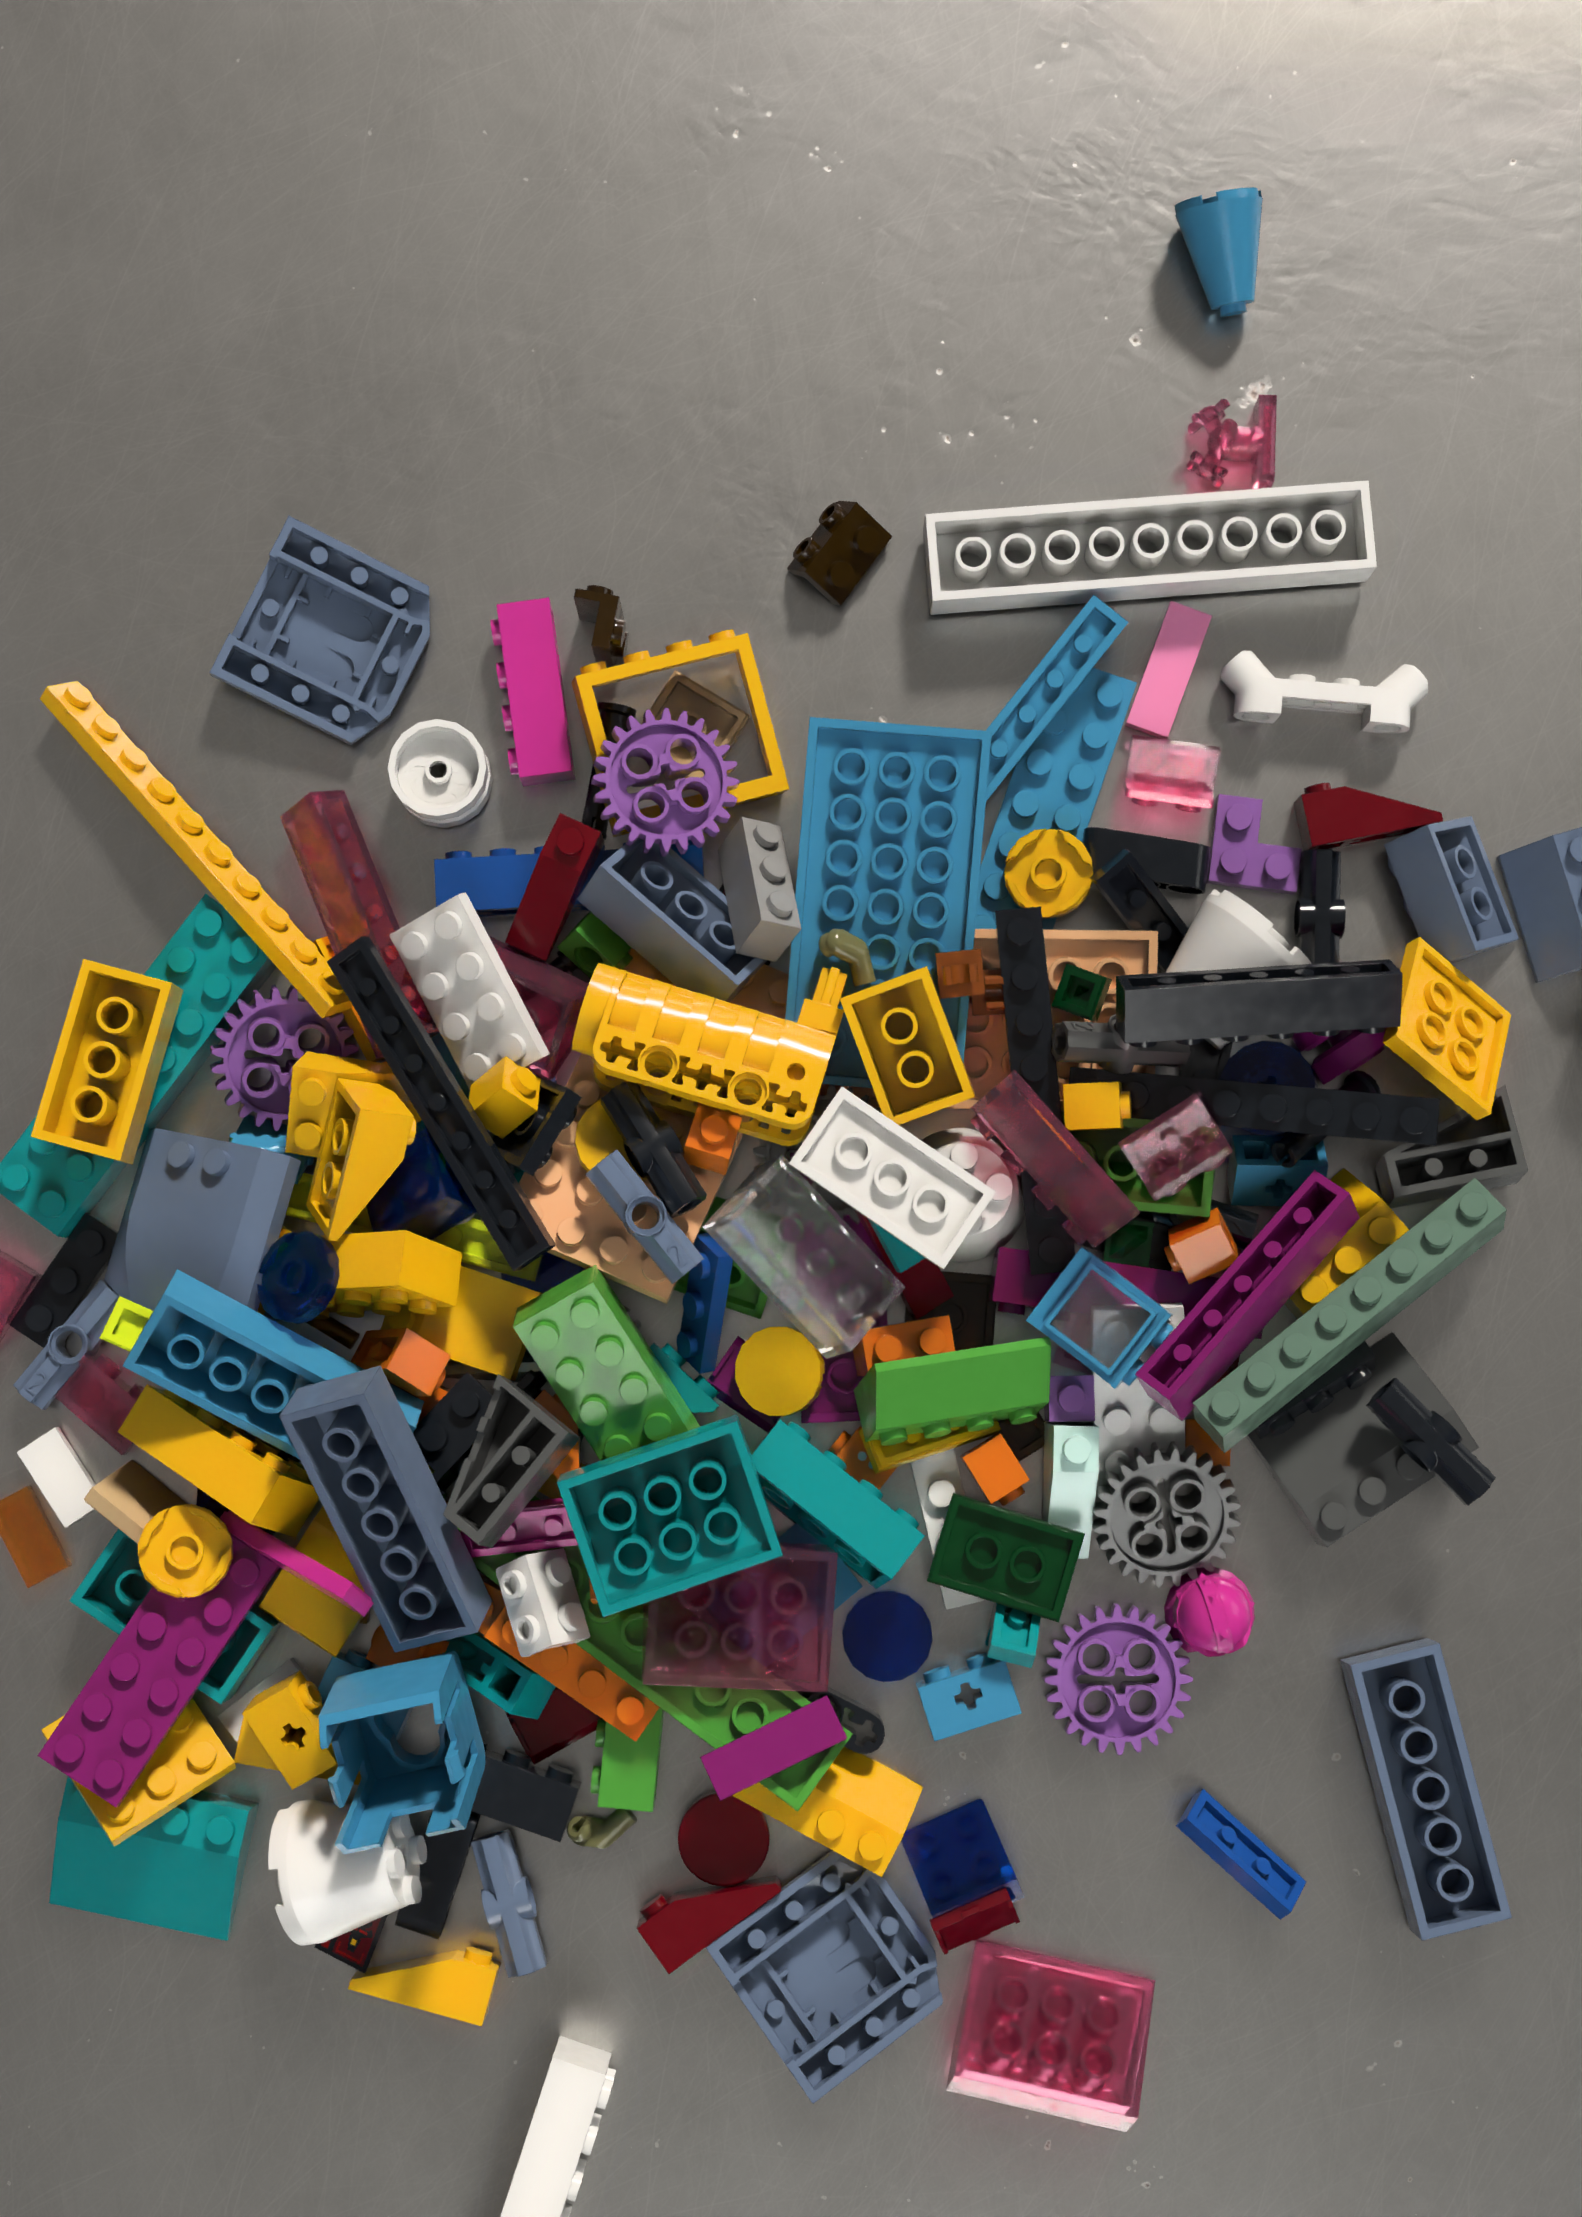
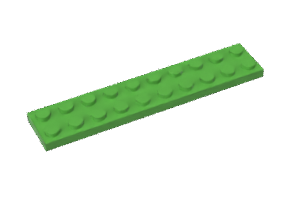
(708, 1712)

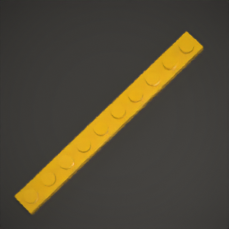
(197, 846)

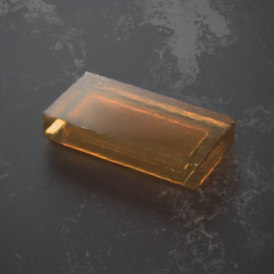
(31, 1537)

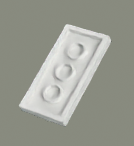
(467, 989)
(892, 1178)
(1132, 1418)

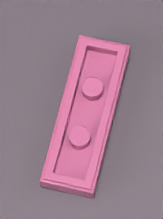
(1168, 670)

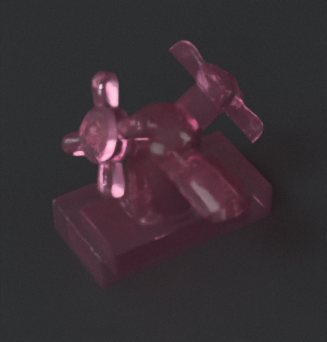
(1236, 443)

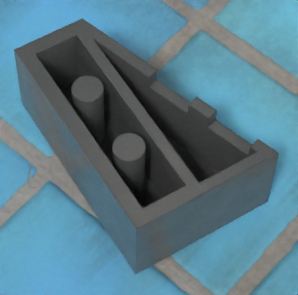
(1463, 1151)
(508, 1463)

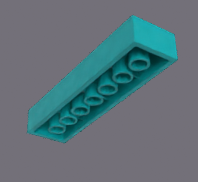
(215, 968)

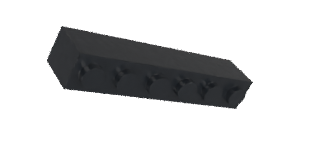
(1258, 1002)

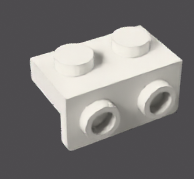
(542, 1602)

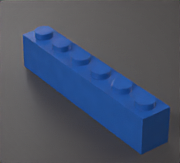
(500, 880)

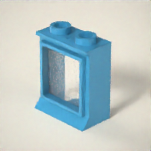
(1101, 1318)

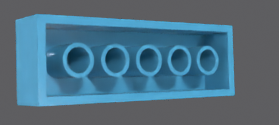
(235, 1360)

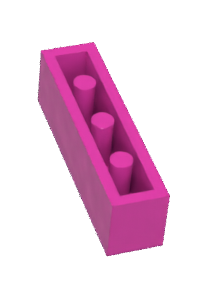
(534, 692)

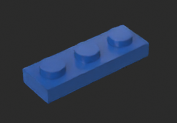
(704, 1305)
(1241, 1854)

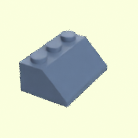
(1451, 889)
(1547, 901)

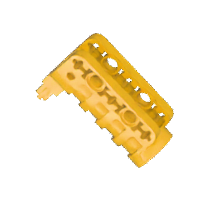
(712, 1048)

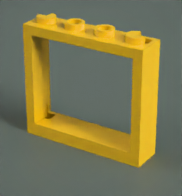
(677, 655)

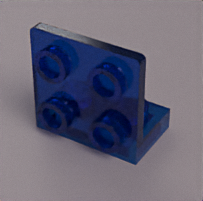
(959, 1859)

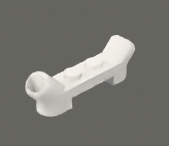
(1382, 707)

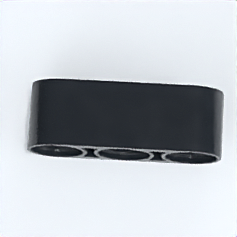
(1168, 862)
(439, 1880)

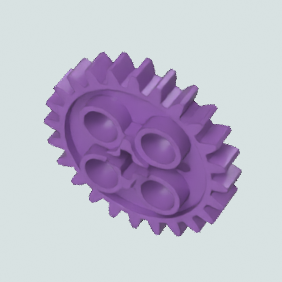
(653, 744)
(290, 1018)
(1117, 1721)

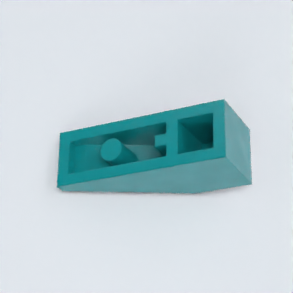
(501, 1676)

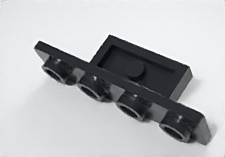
(451, 1426)

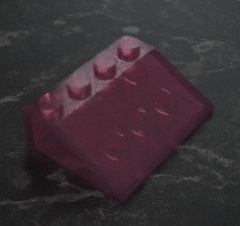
(748, 1627)
(1052, 2036)

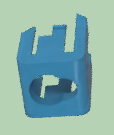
(392, 1778)

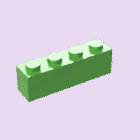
(628, 1767)

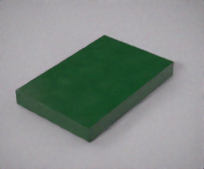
(1005, 1557)

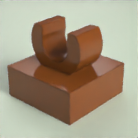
(960, 973)
(992, 1001)

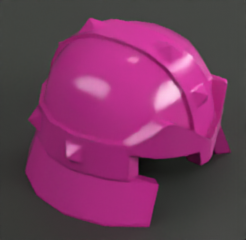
(1210, 1612)

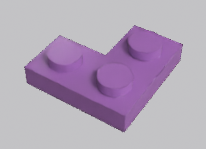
(1239, 858)

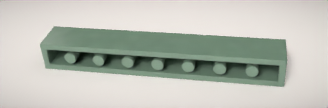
(1349, 1315)

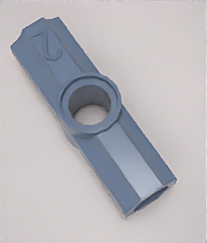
(625, 1191)
(54, 1364)
(509, 1903)

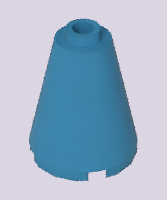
(1224, 245)

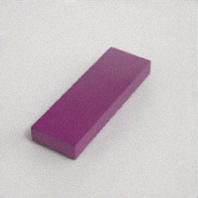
(773, 1748)

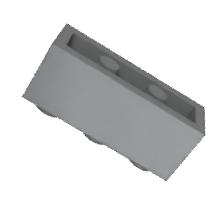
(759, 889)

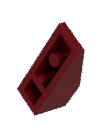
(1353, 817)
(554, 886)
(697, 1917)

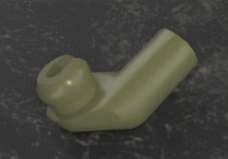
(851, 950)
(600, 1832)

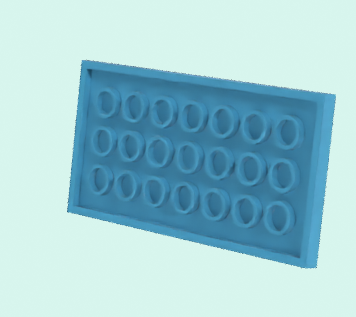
(889, 858)

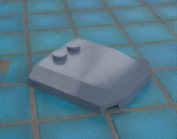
(327, 634)
(200, 1211)
(830, 1971)

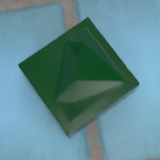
(1081, 992)
(1130, 1244)

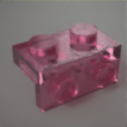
(1171, 773)
(1176, 1147)
(101, 1398)

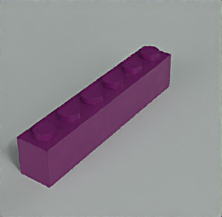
(1016, 1288)
(1248, 1295)

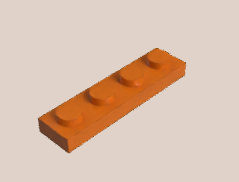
(582, 1679)

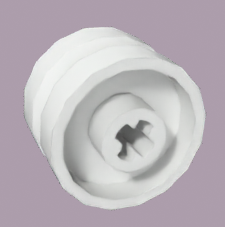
(431, 749)

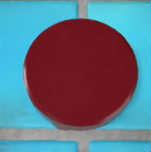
(723, 1840)

